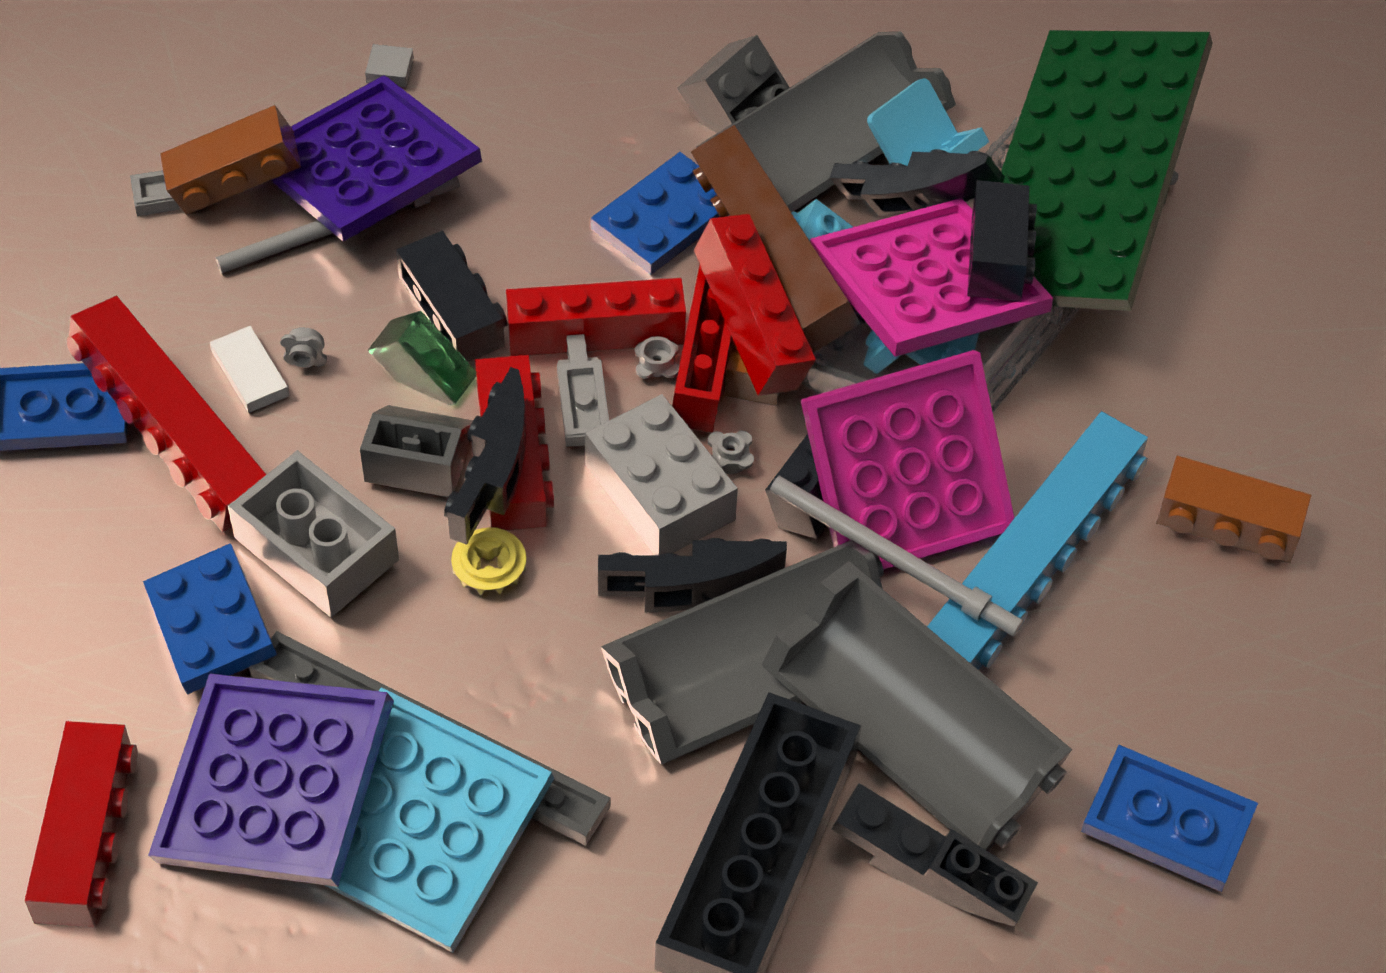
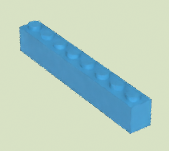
(1046, 534)

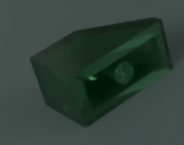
(422, 358)

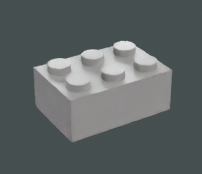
(660, 476)
(314, 533)

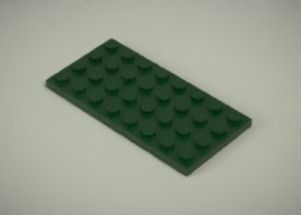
(1102, 153)

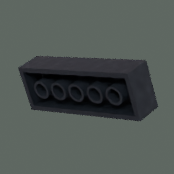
(759, 842)

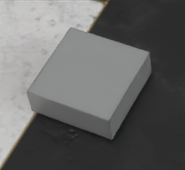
(390, 61)
(151, 194)

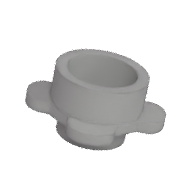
(304, 347)
(656, 349)
(731, 461)

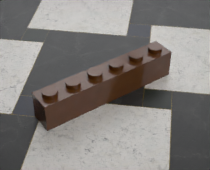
(745, 188)

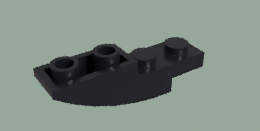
(925, 182)
(496, 462)
(684, 582)
(935, 864)

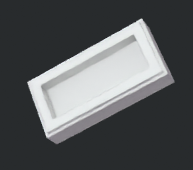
(249, 369)

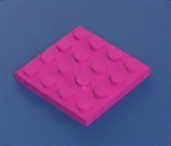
(913, 278)
(913, 456)

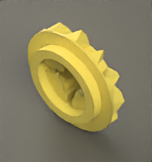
(488, 544)

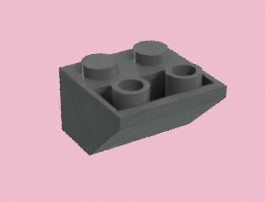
(733, 84)
(415, 450)

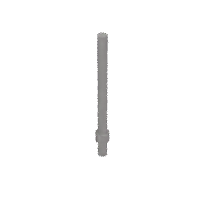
(301, 236)
(974, 602)

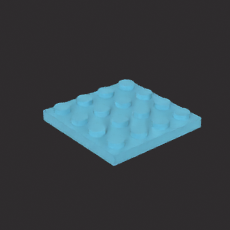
(437, 823)

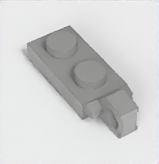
(581, 392)

